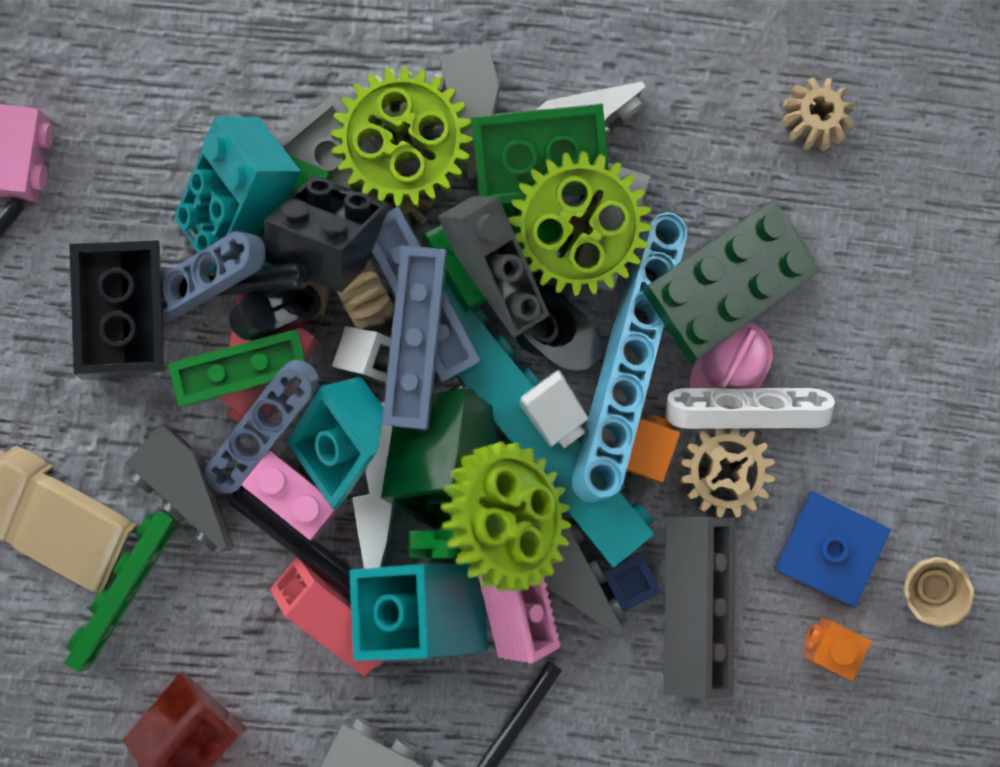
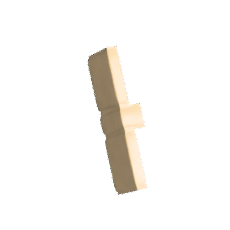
(58, 522)

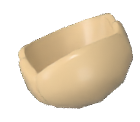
(938, 592)

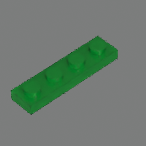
(112, 603)

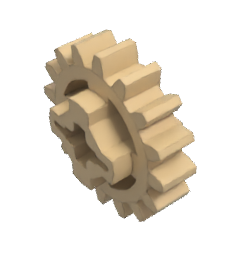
(739, 486)

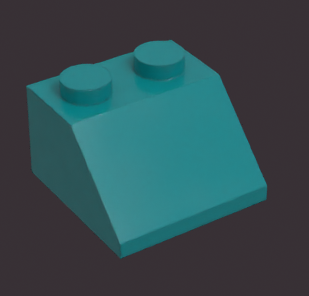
(338, 437)

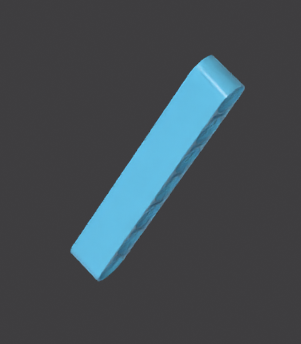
(621, 374)

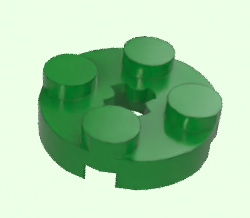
(431, 544)

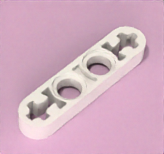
(705, 408)

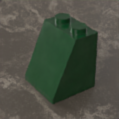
(423, 459)

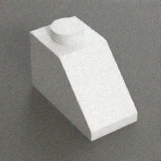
(363, 354)
(554, 411)

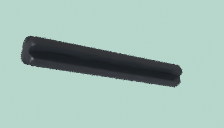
(264, 280)
(307, 550)

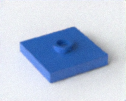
(832, 549)

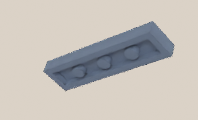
(415, 337)
(455, 348)

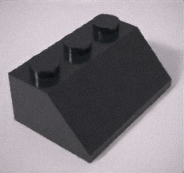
(116, 309)

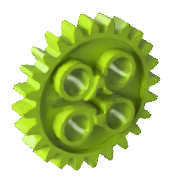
(424, 107)
(613, 244)
(506, 517)

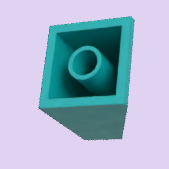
(416, 612)

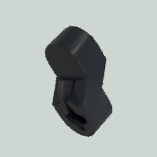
(255, 315)

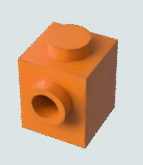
(652, 449)
(835, 648)

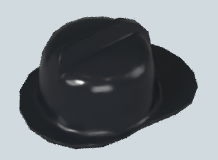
(564, 336)

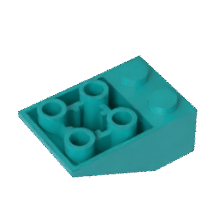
(234, 182)

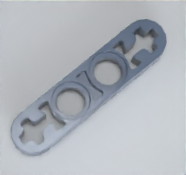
(196, 269)
(260, 427)

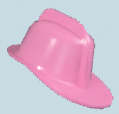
(735, 362)

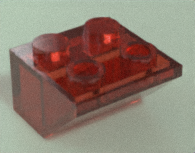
(183, 729)

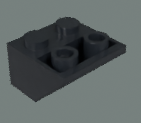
(325, 230)

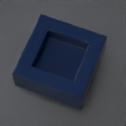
(631, 582)

